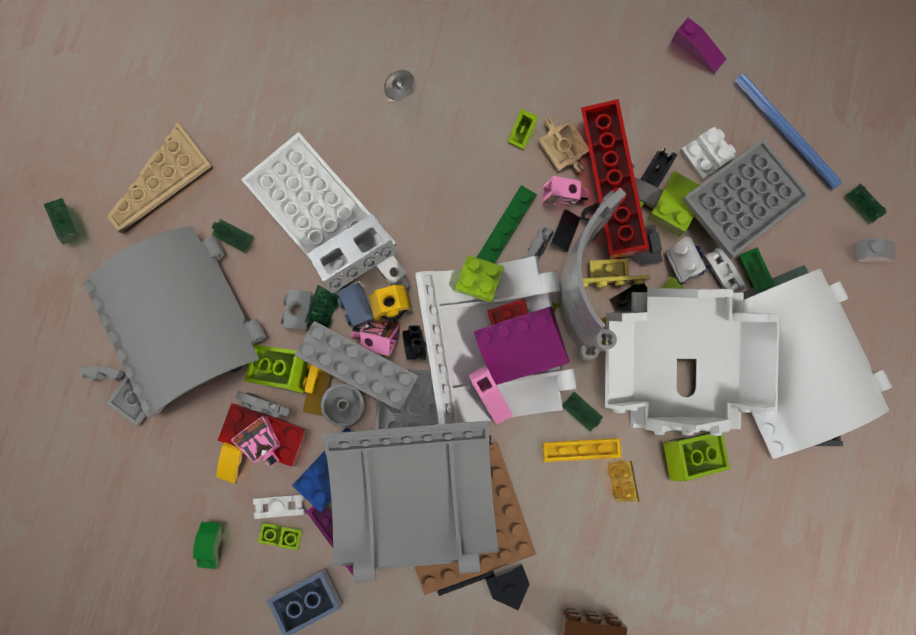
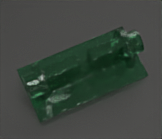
(866, 203)
(231, 235)
(582, 411)

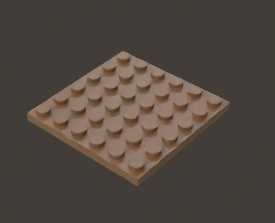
(511, 531)

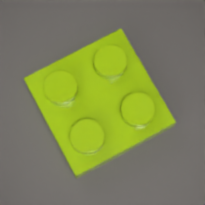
(479, 278)

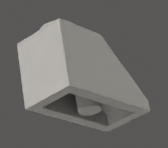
(875, 250)

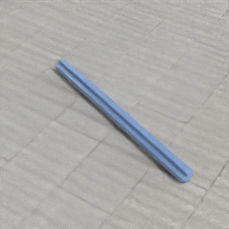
(789, 131)

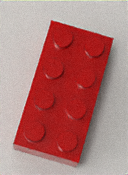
(289, 434)

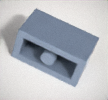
(356, 305)

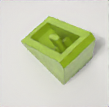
(523, 128)

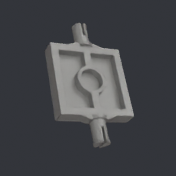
(261, 405)

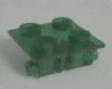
(322, 307)

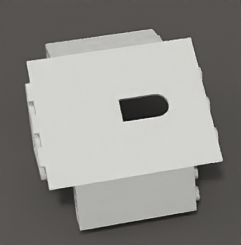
(732, 353)

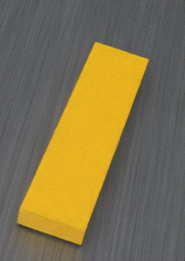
(581, 450)

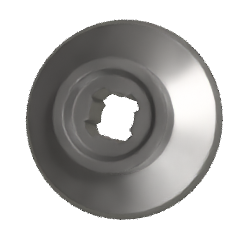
(403, 87)

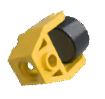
(390, 303)

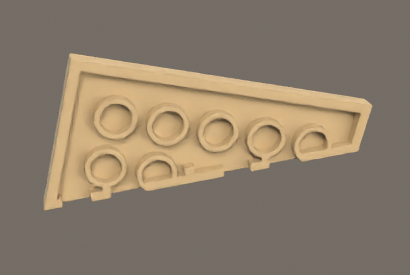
(162, 176)

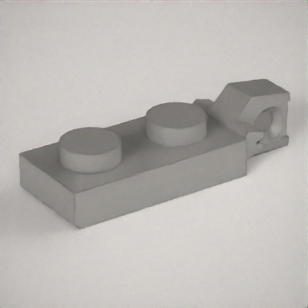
(538, 246)

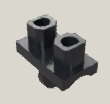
(414, 343)

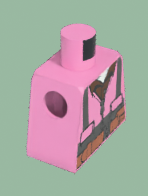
(563, 191)
(378, 336)
(258, 442)

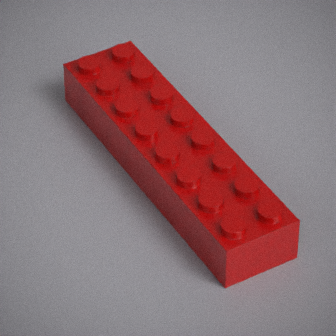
(612, 171)

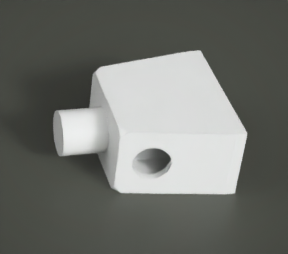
(391, 263)

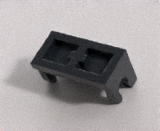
(658, 167)

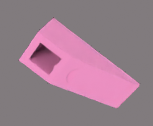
(490, 395)

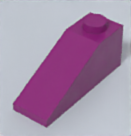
(699, 45)

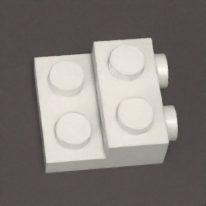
(708, 153)

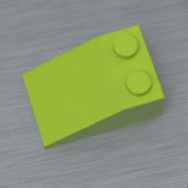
(670, 210)
(277, 369)
(696, 456)

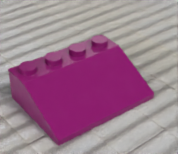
(522, 345)

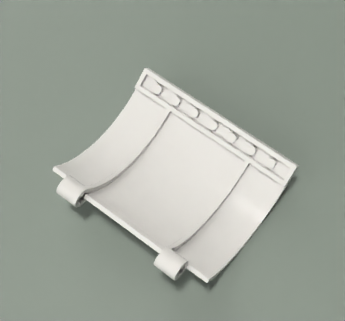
(454, 352)
(822, 369)

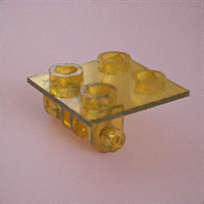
(623, 481)

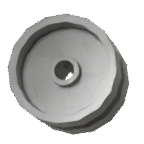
(332, 406)

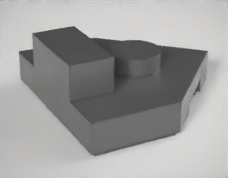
(655, 248)

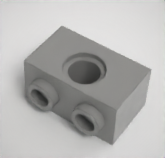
(291, 300)

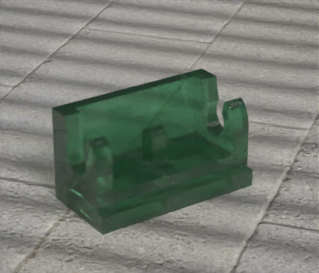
(61, 220)

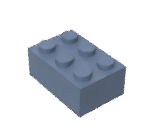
(304, 603)

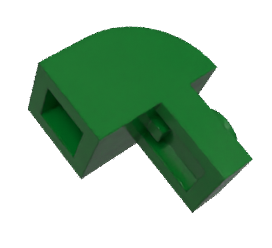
(206, 545)

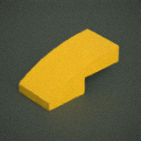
(228, 463)

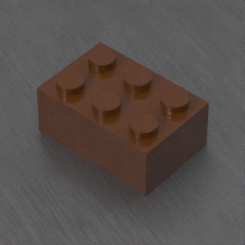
(590, 624)

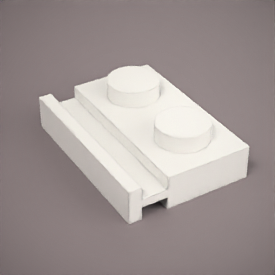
(685, 260)

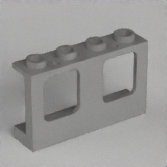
(347, 244)

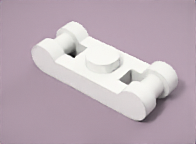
(725, 270)
(278, 506)

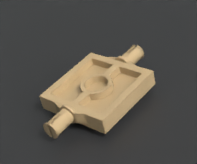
(564, 145)

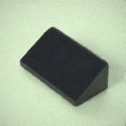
(565, 231)

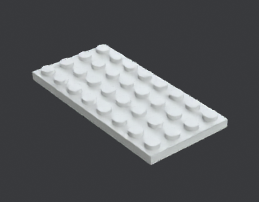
(307, 198)

